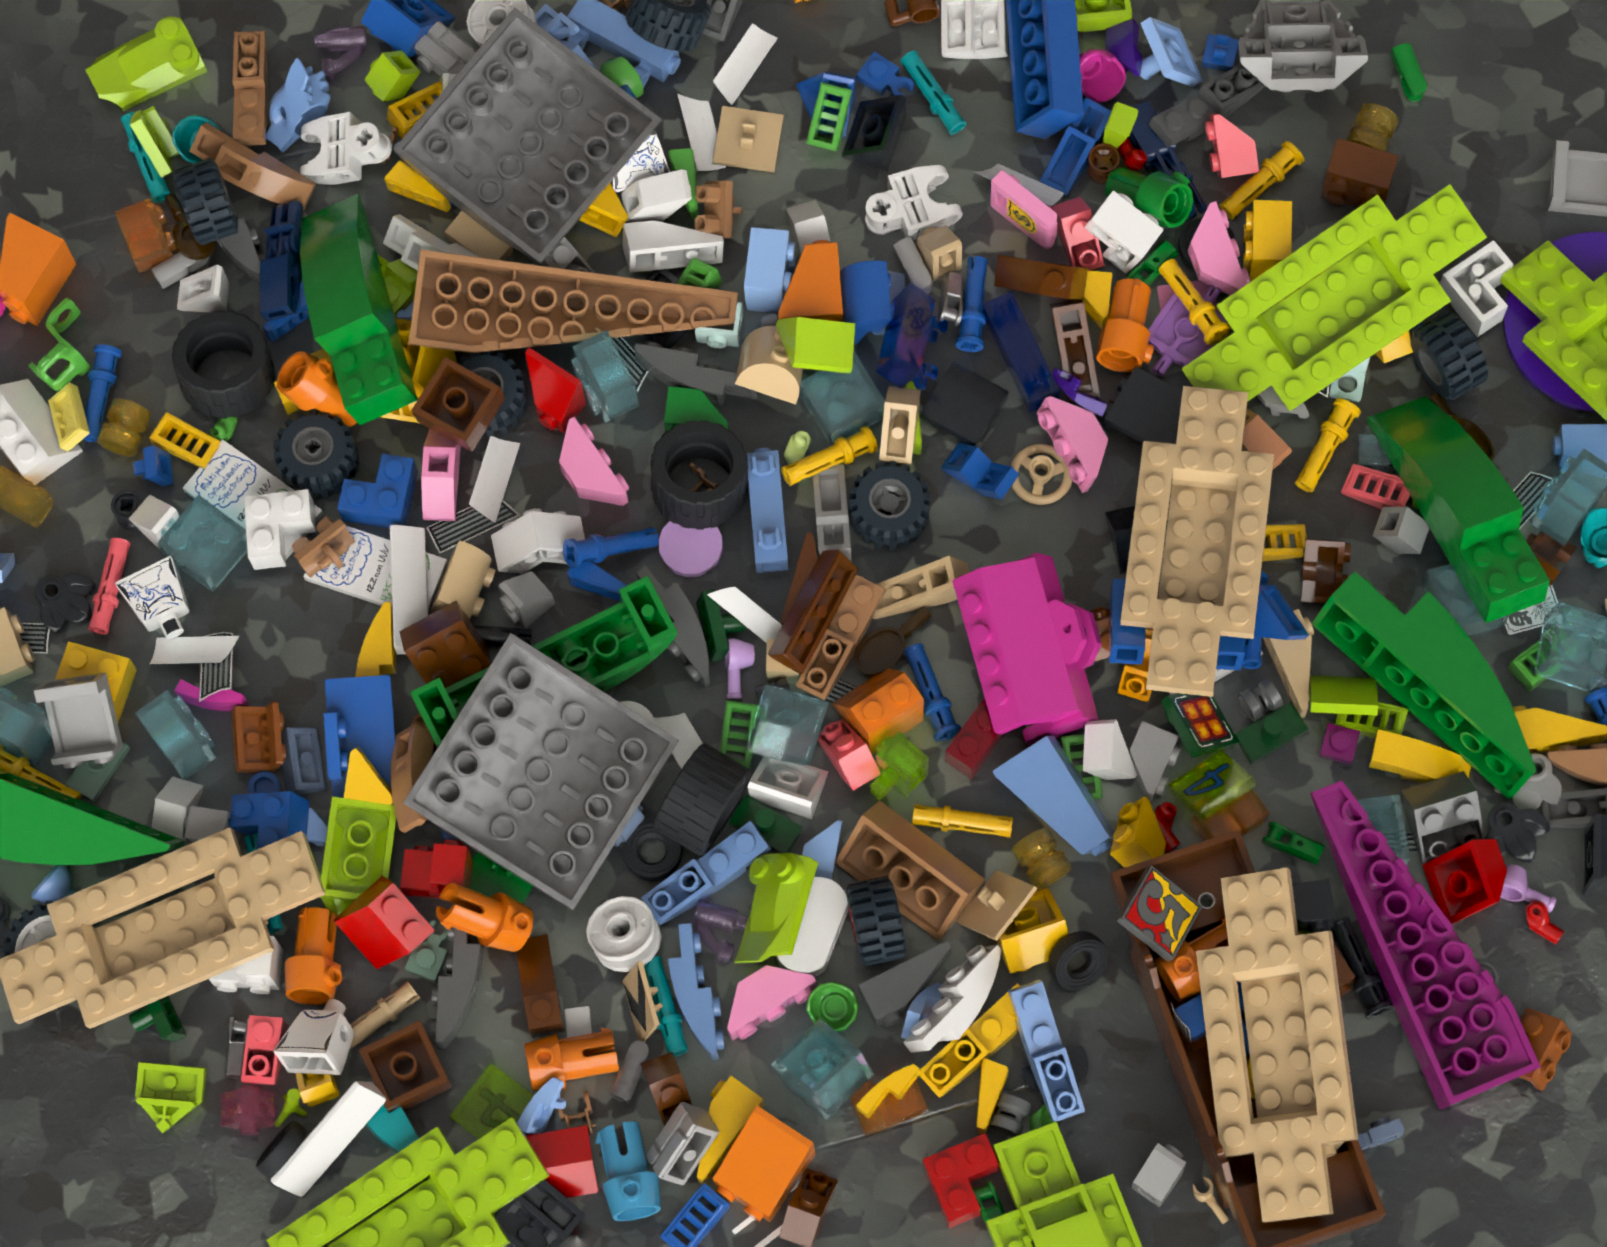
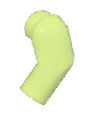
(797, 447)

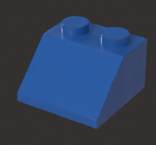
(404, 21)

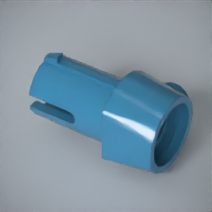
(629, 1187)

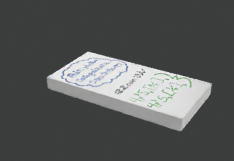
(232, 477)
(368, 570)

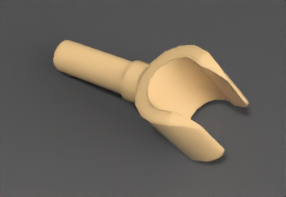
(1211, 1201)

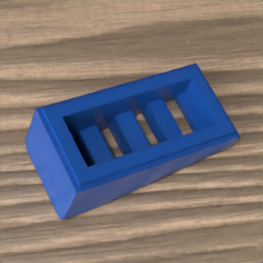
(276, 328)
(595, 580)
(694, 1203)

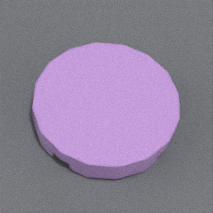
(690, 550)

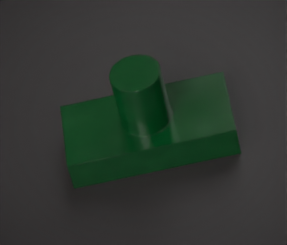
(716, 626)
(1271, 733)
(776, 829)
(163, 1015)

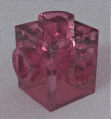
(247, 1109)

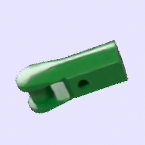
(1408, 72)
(1152, 263)
(1299, 845)
(983, 1193)

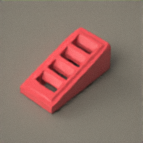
(1381, 478)

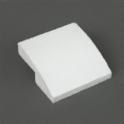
(974, 29)

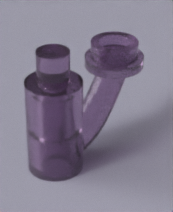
(341, 39)
(720, 917)

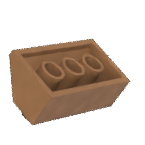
(926, 878)

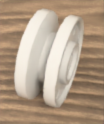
(488, 14)
(614, 919)

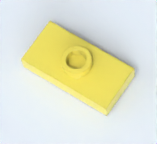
(68, 416)

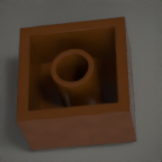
(1358, 174)
(458, 404)
(445, 646)
(405, 1067)

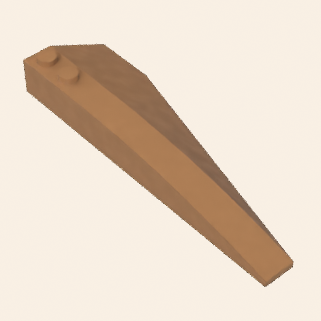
(511, 305)

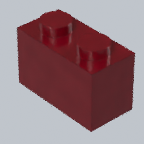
(973, 743)

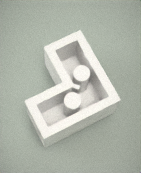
(1123, 230)
(1472, 288)
(270, 519)
(534, 540)
(258, 974)

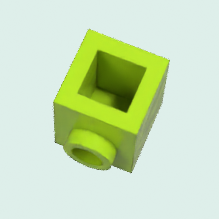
(391, 75)

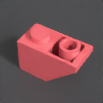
(1233, 149)
(1078, 243)
(848, 754)
(259, 1060)

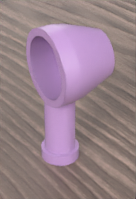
(738, 657)
(1516, 888)

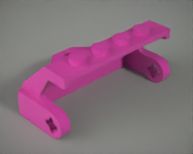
(1029, 647)

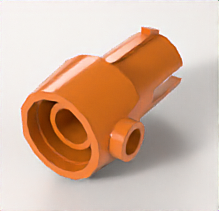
(1124, 335)
(312, 385)
(495, 920)
(311, 972)
(1182, 972)
(570, 1057)

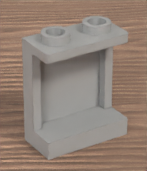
(1578, 181)
(81, 719)

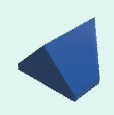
(809, 92)

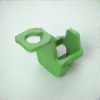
(77, 364)

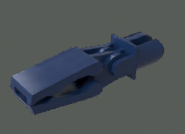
(1159, 155)
(281, 268)

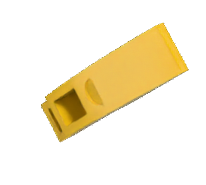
(966, 1054)

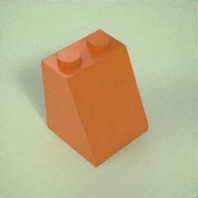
(32, 269)
(815, 285)
(882, 707)
(763, 1165)

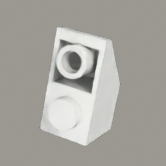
(656, 196)

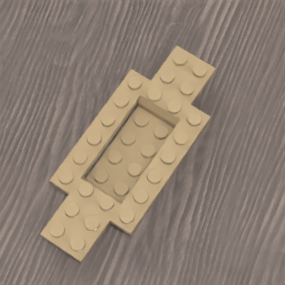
(1209, 543)
(164, 943)
(1292, 1043)

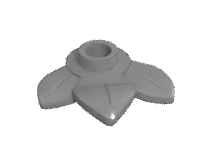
(1538, 787)

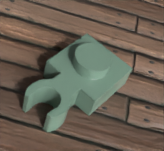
(428, 957)

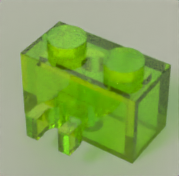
(900, 766)

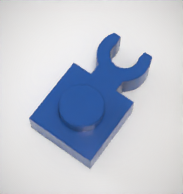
(882, 75)

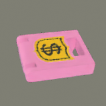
(1023, 209)

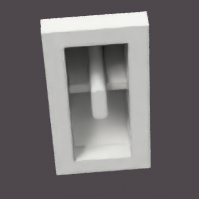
(807, 223)
(204, 291)
(154, 518)
(1106, 751)
(174, 804)

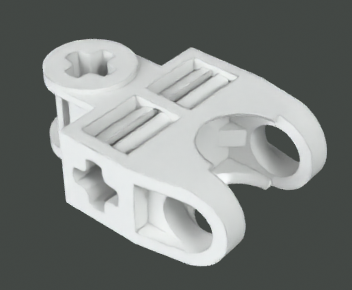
(343, 149)
(909, 205)

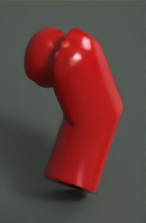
(1133, 158)
(1165, 816)
(1540, 923)

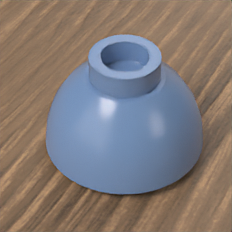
(54, 886)

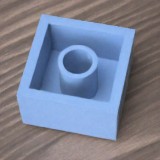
(768, 269)

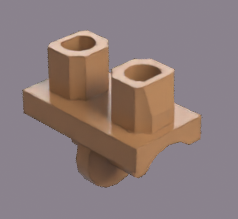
(718, 208)
(323, 549)

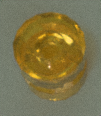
(1374, 126)
(123, 429)
(1041, 858)

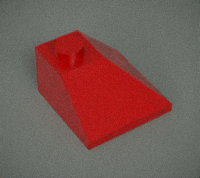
(555, 392)
(1467, 878)

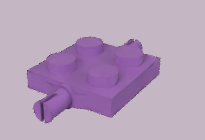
(1176, 336)

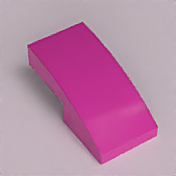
(220, 701)

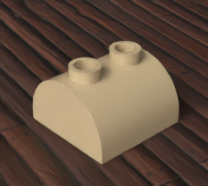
(766, 366)
(464, 579)

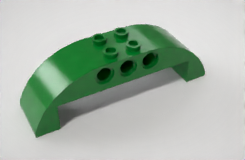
(599, 650)

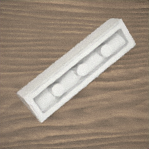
(408, 578)
(329, 1138)

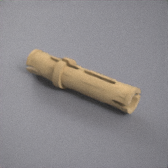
(383, 1012)

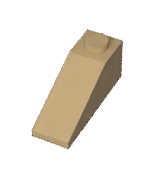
(921, 587)
(1292, 663)

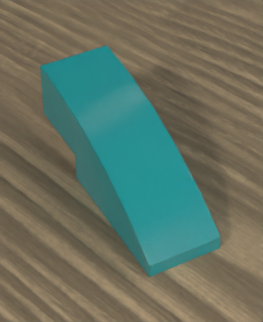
(392, 1129)

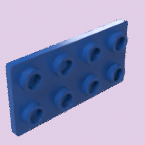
(359, 716)

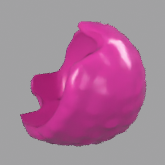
(1101, 75)

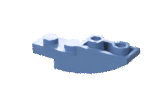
(707, 874)
(696, 1003)
(1045, 1051)

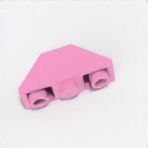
(1216, 254)
(1075, 438)
(588, 468)
(440, 477)
(765, 997)

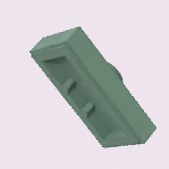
(92, 778)

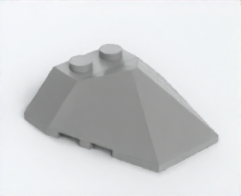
(1300, 45)

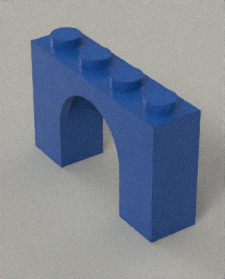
(1128, 642)

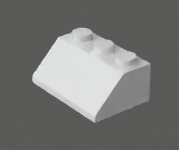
(30, 433)

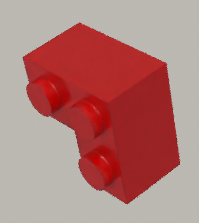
(431, 869)
(952, 1173)

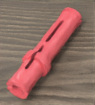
(106, 598)

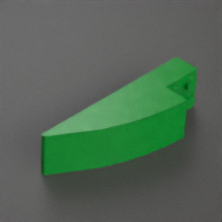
(353, 311)
(1464, 506)
(1434, 674)
(62, 830)

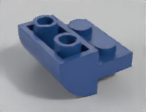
(866, 297)

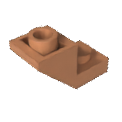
(1262, 439)

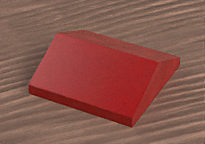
(567, 1160)

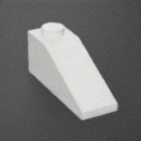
(667, 246)

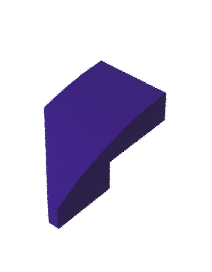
(1123, 42)
(1070, 383)

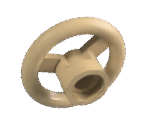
(1045, 463)

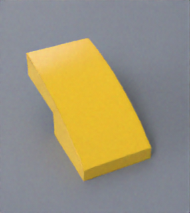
(896, 1084)

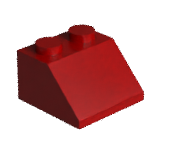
(383, 924)

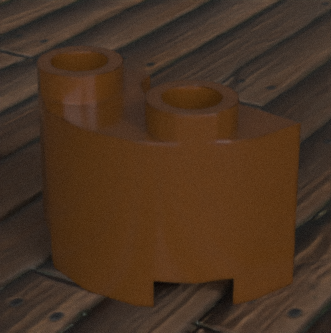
(1550, 553)
(1323, 568)

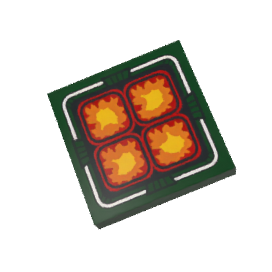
(1199, 723)

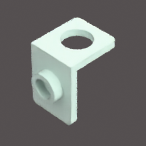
(720, 337)
(1358, 374)

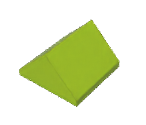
(818, 343)

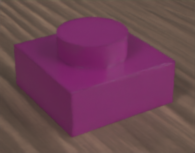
(1339, 744)

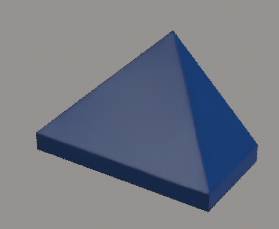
(1276, 617)

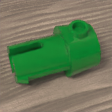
(1157, 194)

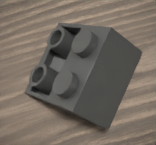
(1442, 815)

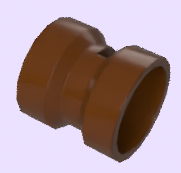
(1102, 157)

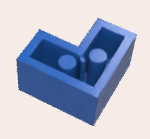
(381, 502)
(270, 815)

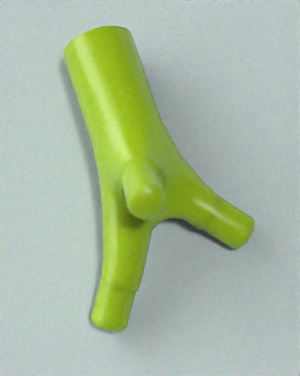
(291, 1105)

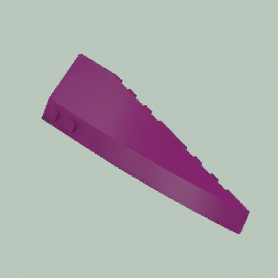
(1445, 1000)

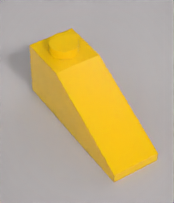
(1548, 730)
(729, 1111)

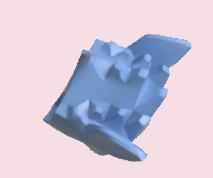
(297, 103)

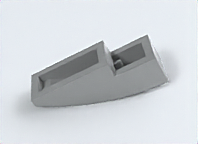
(832, 510)

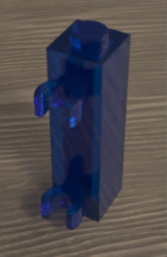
(907, 338)
(1020, 351)

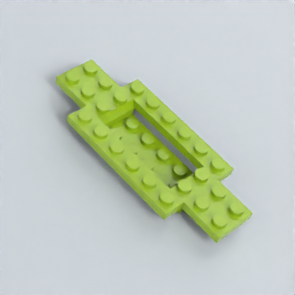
(1343, 311)
(1572, 317)
(1052, 1202)
(444, 1211)

